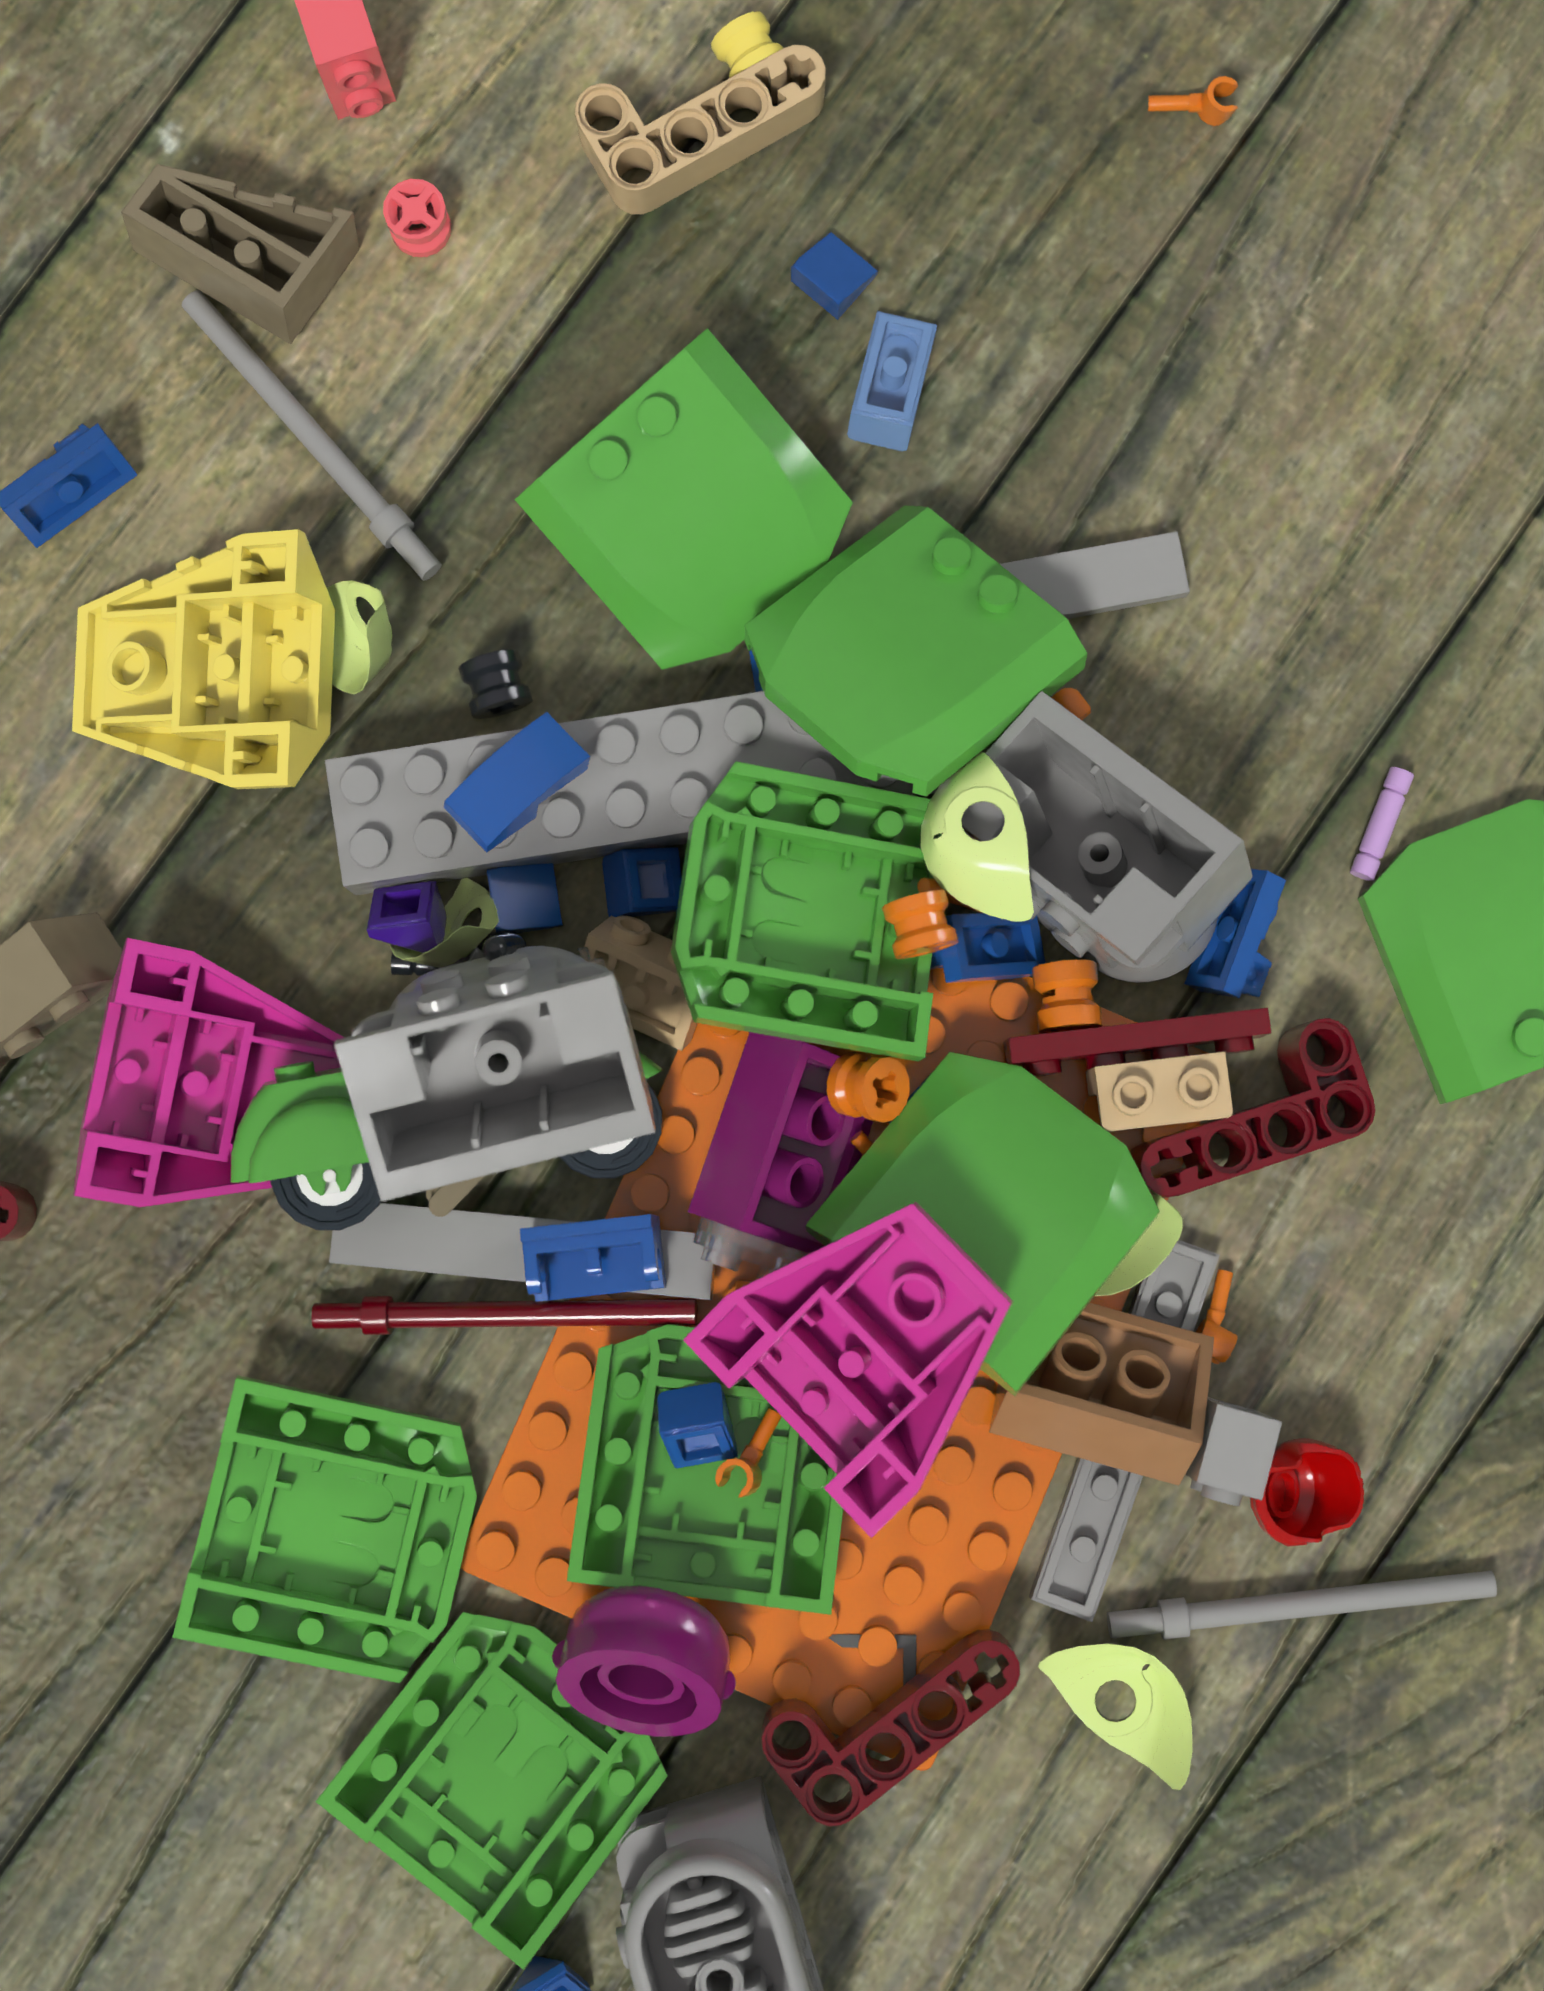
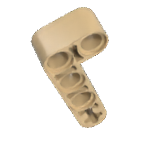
(703, 118)

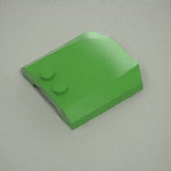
(690, 507)
(911, 651)
(788, 917)
(1467, 947)
(1017, 1184)
(674, 1525)
(329, 1532)
(495, 1783)

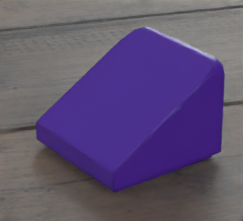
(408, 916)

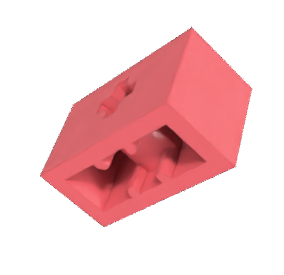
(346, 56)

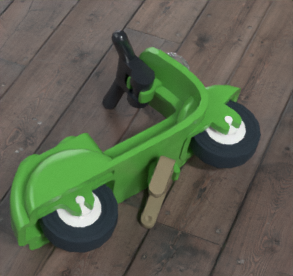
(311, 1148)

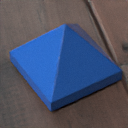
(550, 1975)

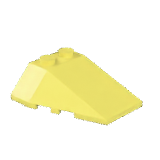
(214, 663)

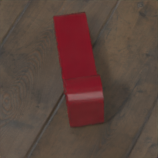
(1247, 1130)
(896, 1715)

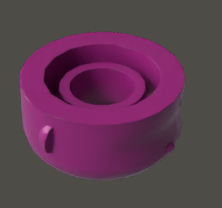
(645, 1662)

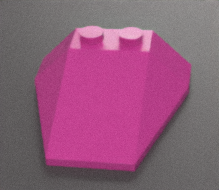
(176, 1074)
(864, 1352)

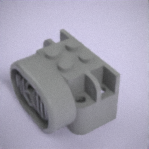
(1113, 851)
(494, 1070)
(711, 1898)

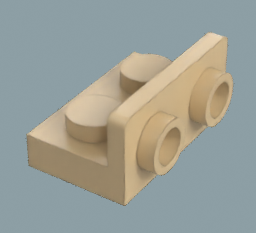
(646, 978)
(1161, 1091)

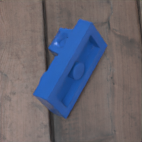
(66, 484)
(990, 949)
(1231, 958)

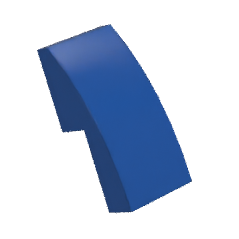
(515, 780)

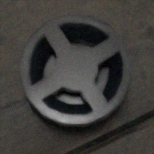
(495, 684)

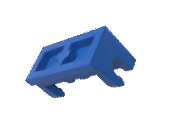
(593, 1257)

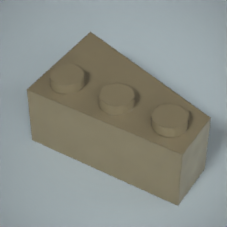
(240, 247)
(50, 976)

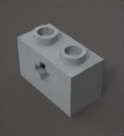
(1234, 1453)

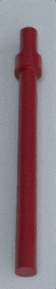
(381, 1314)

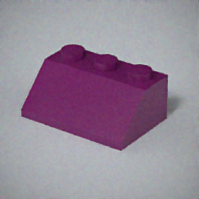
(777, 1144)

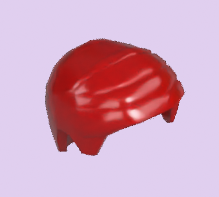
(1309, 1492)

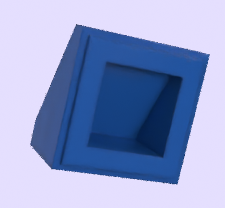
(832, 274)
(642, 881)
(525, 897)
(696, 1425)

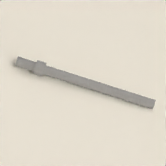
(387, 521)
(1176, 1618)

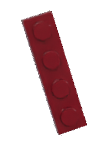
(1163, 1038)

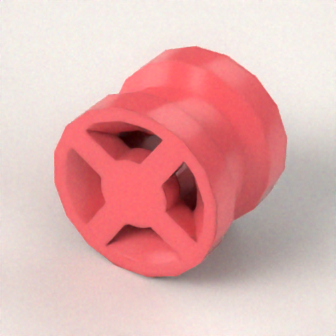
(410, 204)

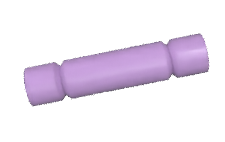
(1382, 823)

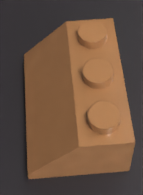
(1116, 1395)

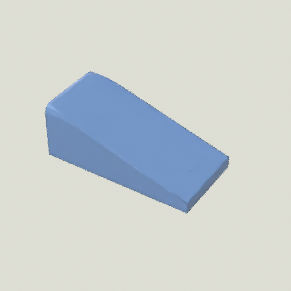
(891, 381)

